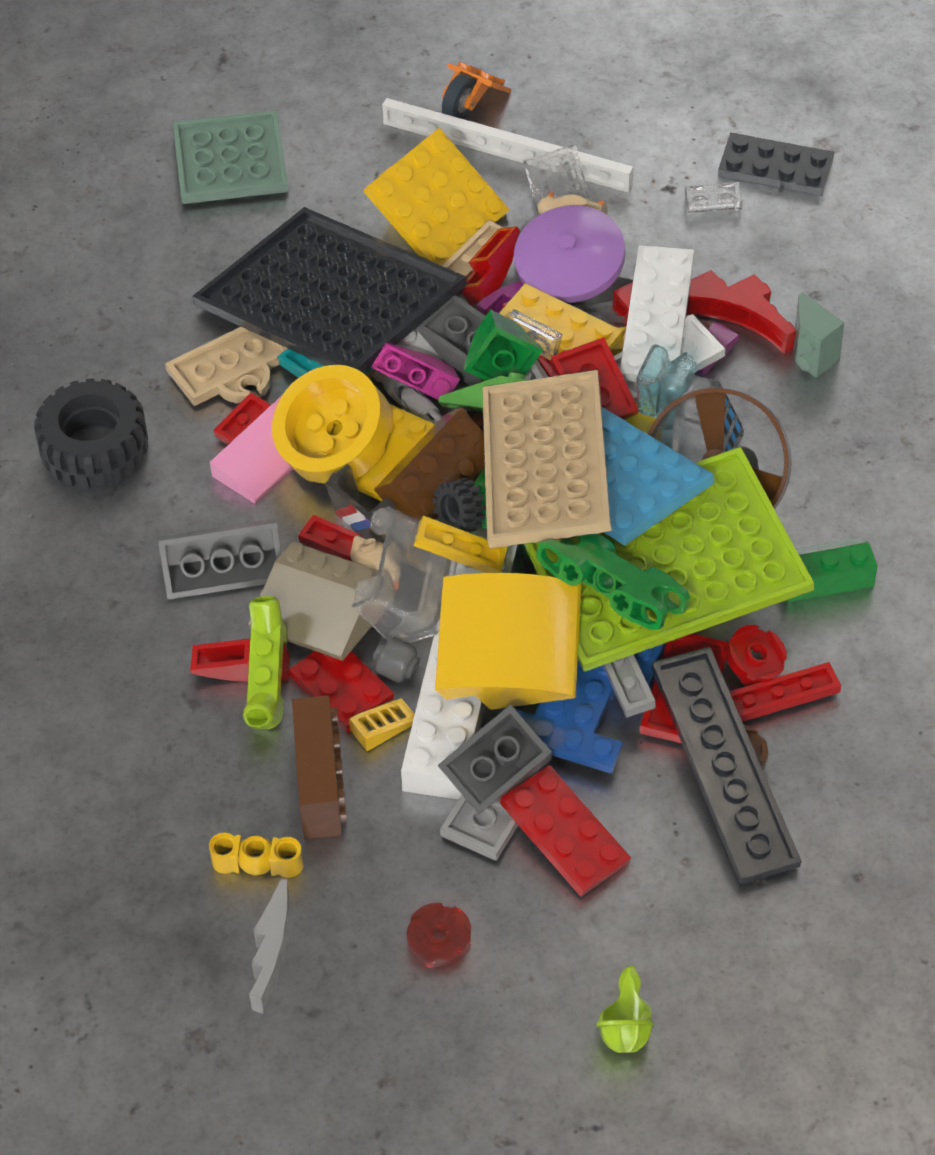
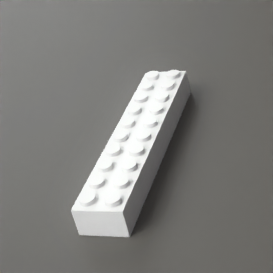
(440, 723)

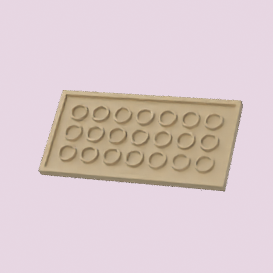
(545, 460)

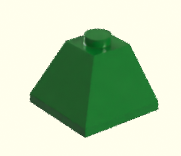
(500, 348)

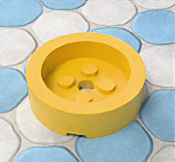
(307, 416)

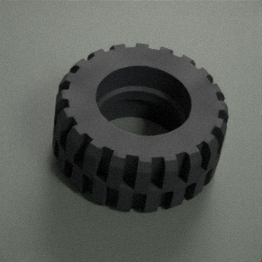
(86, 406)

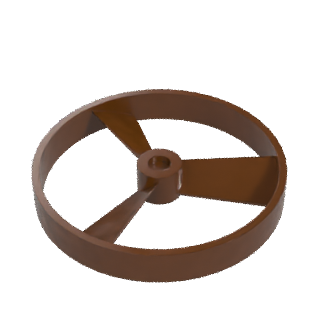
(711, 412)

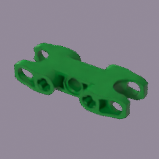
(626, 586)

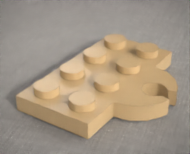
(226, 367)

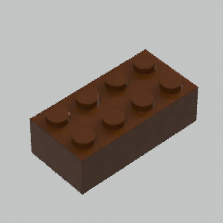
(446, 453)
(319, 767)

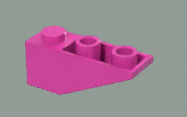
(417, 370)

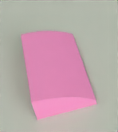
(251, 460)

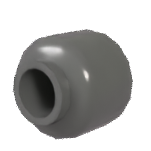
(396, 660)

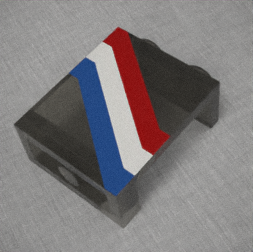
(344, 499)

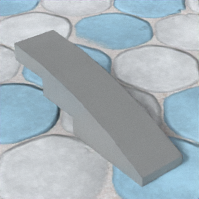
(271, 939)

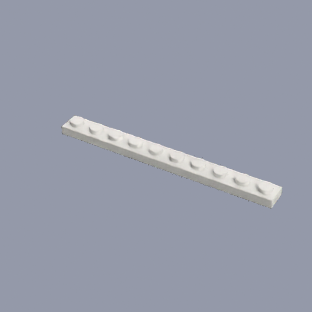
(500, 142)

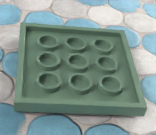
(230, 157)

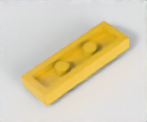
(459, 546)

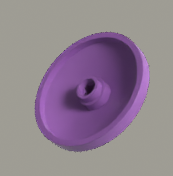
(570, 253)

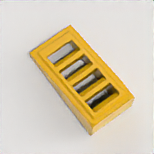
(378, 735)

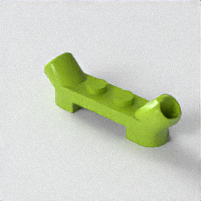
(268, 633)

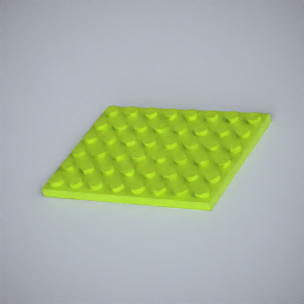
(717, 546)

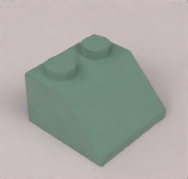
(817, 336)

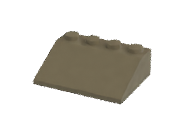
(318, 599)

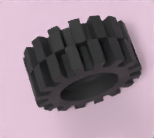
(459, 505)

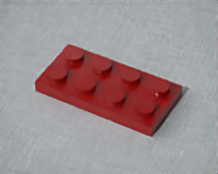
(658, 721)
(565, 830)

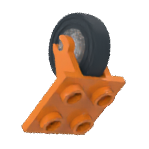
(464, 91)

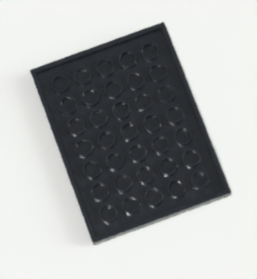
(329, 291)

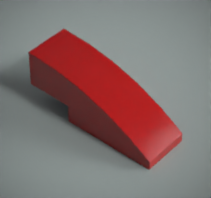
(491, 265)
(228, 660)

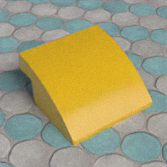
(508, 639)

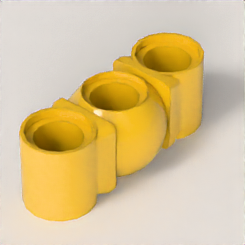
(242, 851)

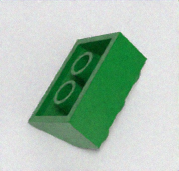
(838, 567)

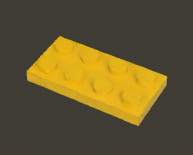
(568, 320)

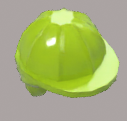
(628, 1020)

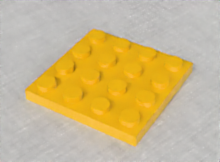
(435, 198)

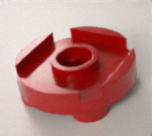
(745, 665)

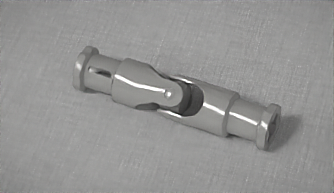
(408, 397)

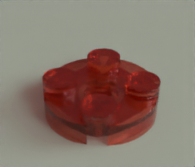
(439, 951)

